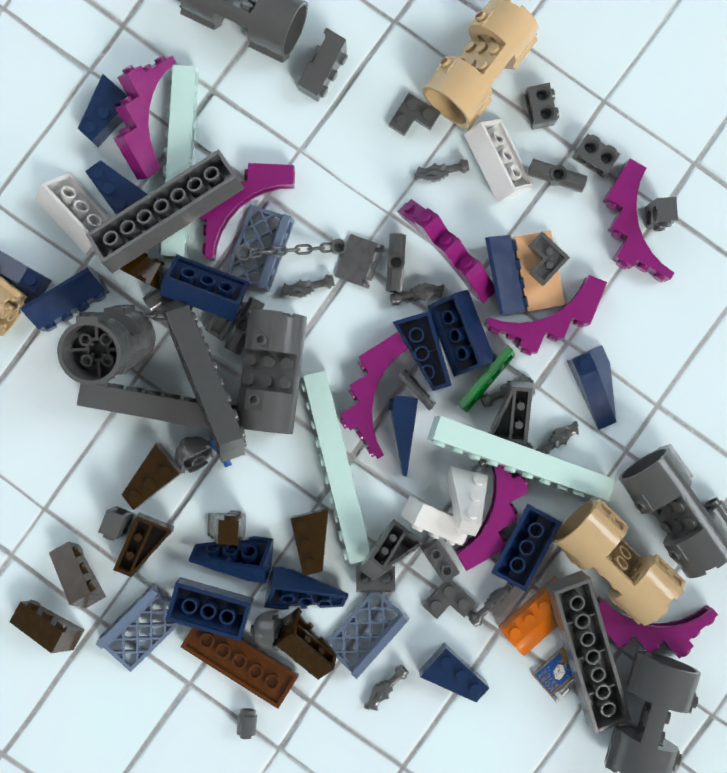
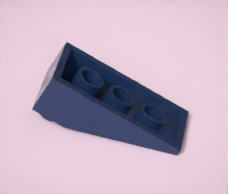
(403, 419)

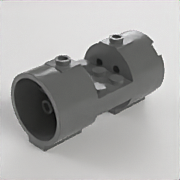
(271, 24)
(105, 344)
(271, 371)
(662, 486)
(664, 687)

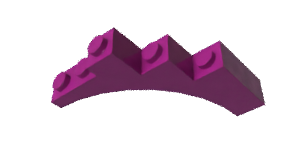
(134, 111)
(260, 180)
(625, 226)
(450, 248)
(579, 310)
(360, 415)
(500, 515)
(673, 634)

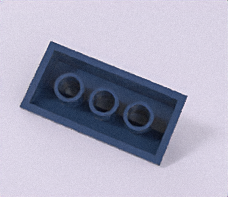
(505, 275)
(204, 288)
(65, 300)
(461, 332)
(526, 547)
(209, 608)

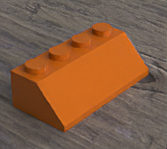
(530, 622)

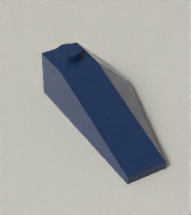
(23, 277)
(594, 380)
(247, 560)
(291, 588)

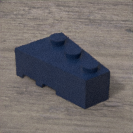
(101, 116)
(114, 187)
(454, 674)

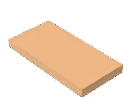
(538, 296)

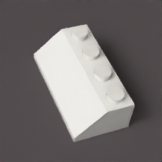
(498, 159)
(72, 208)

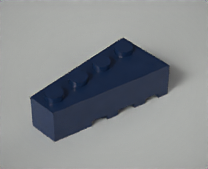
(424, 345)

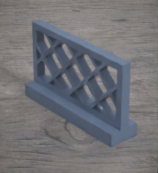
(271, 263)
(126, 620)
(381, 641)

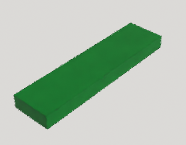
(487, 379)

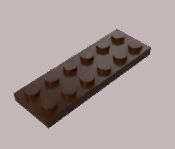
(243, 664)

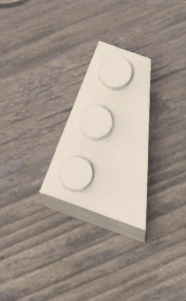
(467, 498)
(433, 520)

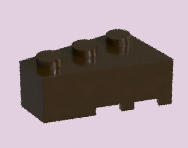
(146, 270)
(310, 539)

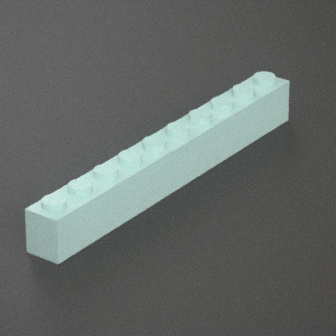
(180, 142)
(520, 458)
(337, 466)

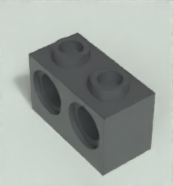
(536, 106)
(593, 160)
(661, 213)
(115, 523)
(440, 560)
(377, 585)

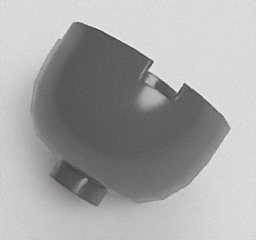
(193, 453)
(267, 629)

